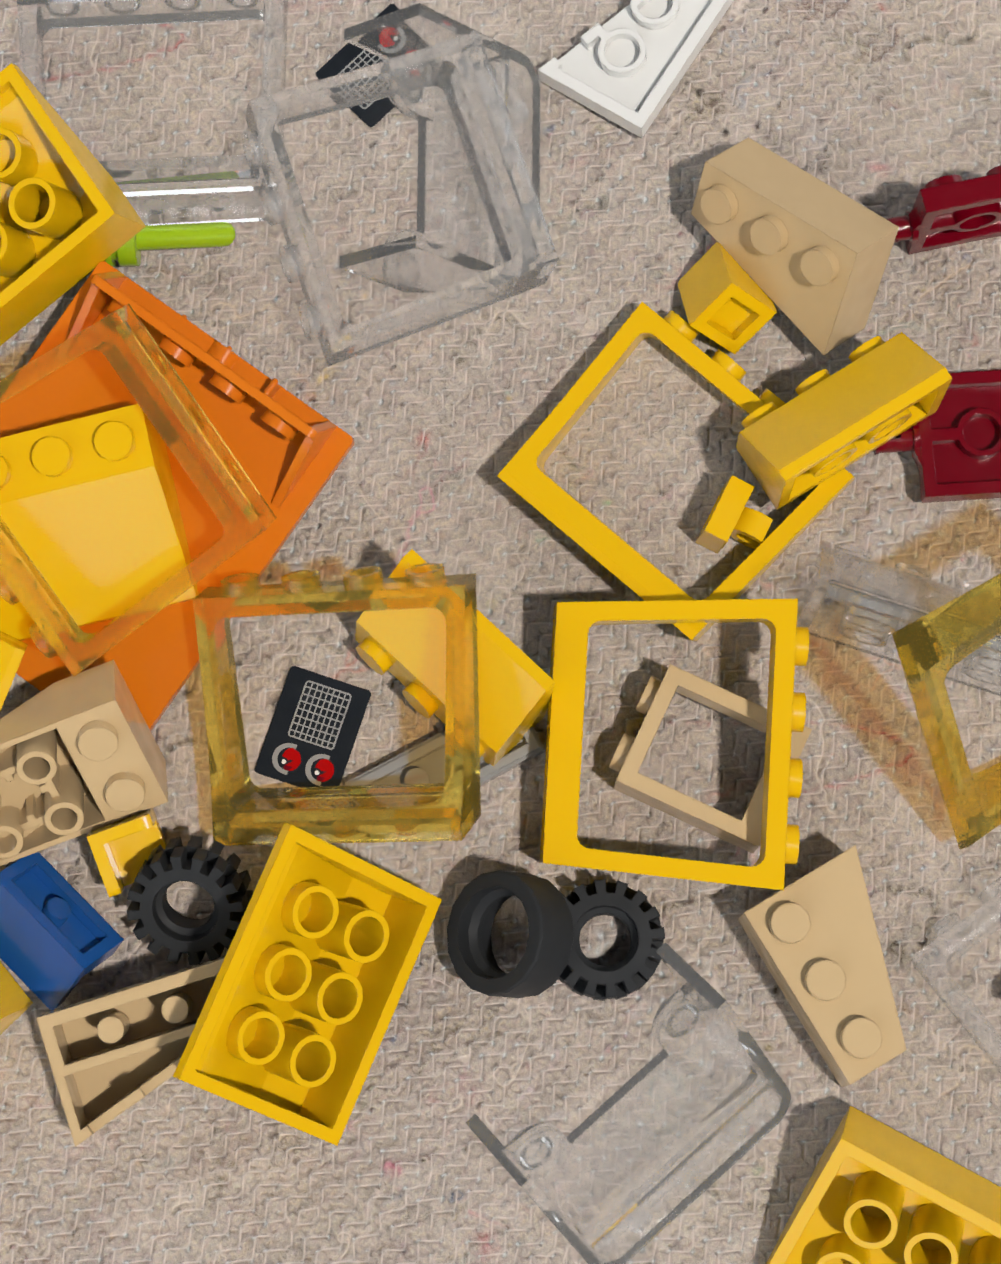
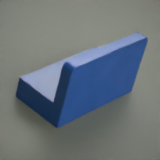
(49, 930)

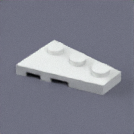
(635, 59)

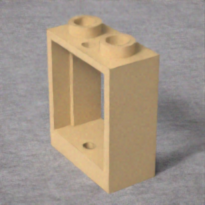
(632, 752)

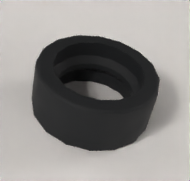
(472, 924)

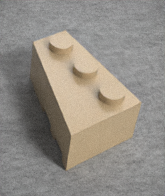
(796, 239)
(831, 966)
(122, 1043)

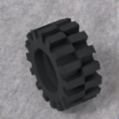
(169, 927)
(645, 935)

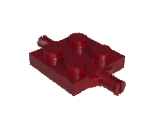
(952, 213)
(958, 443)

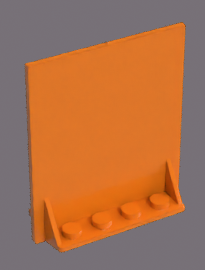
(272, 434)

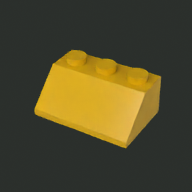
(841, 416)
(413, 649)

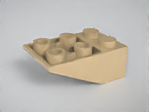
(75, 762)

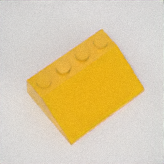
(55, 206)
(92, 513)
(308, 985)
(890, 1203)

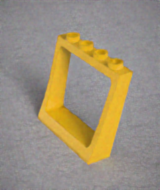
(528, 477)
(565, 733)

